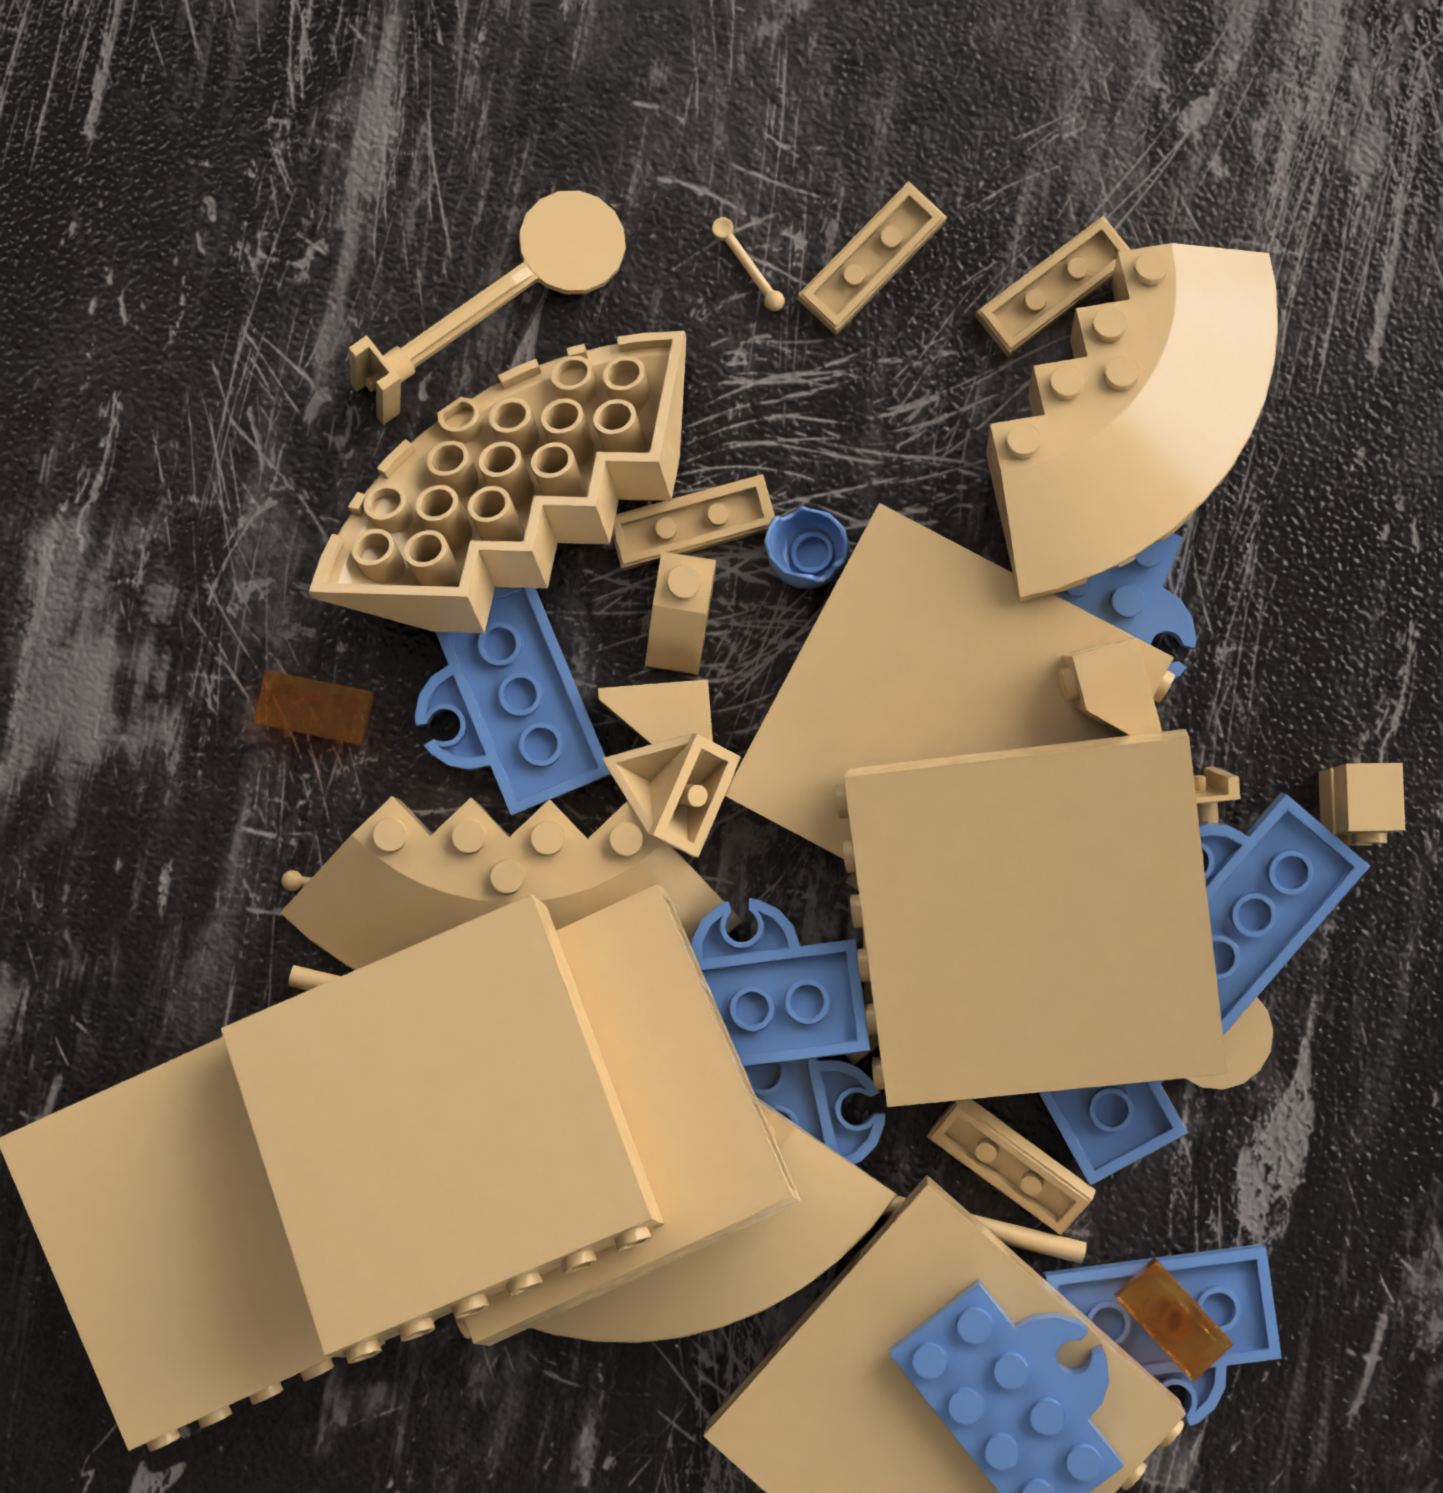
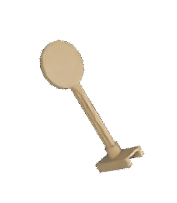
(566, 244)
(1251, 1036)

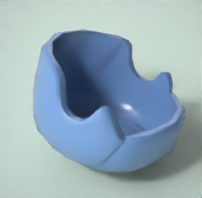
(807, 548)

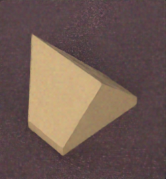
(676, 787)

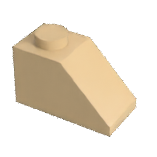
(680, 613)
(1111, 686)
(661, 709)

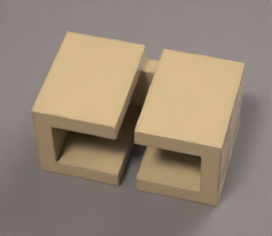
(1362, 802)

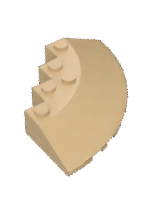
(1140, 415)
(507, 481)
(405, 884)
(749, 1267)

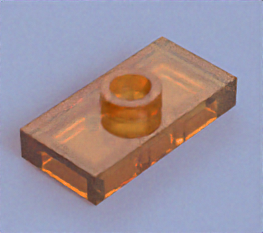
(314, 708)
(1173, 1319)

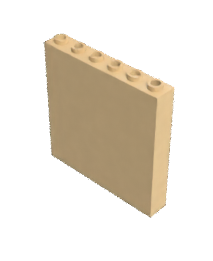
(913, 664)
(1034, 919)
(680, 1095)
(439, 1130)
(168, 1246)
(844, 1417)

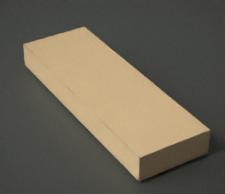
(872, 258)
(1052, 287)
(692, 522)
(1011, 1164)

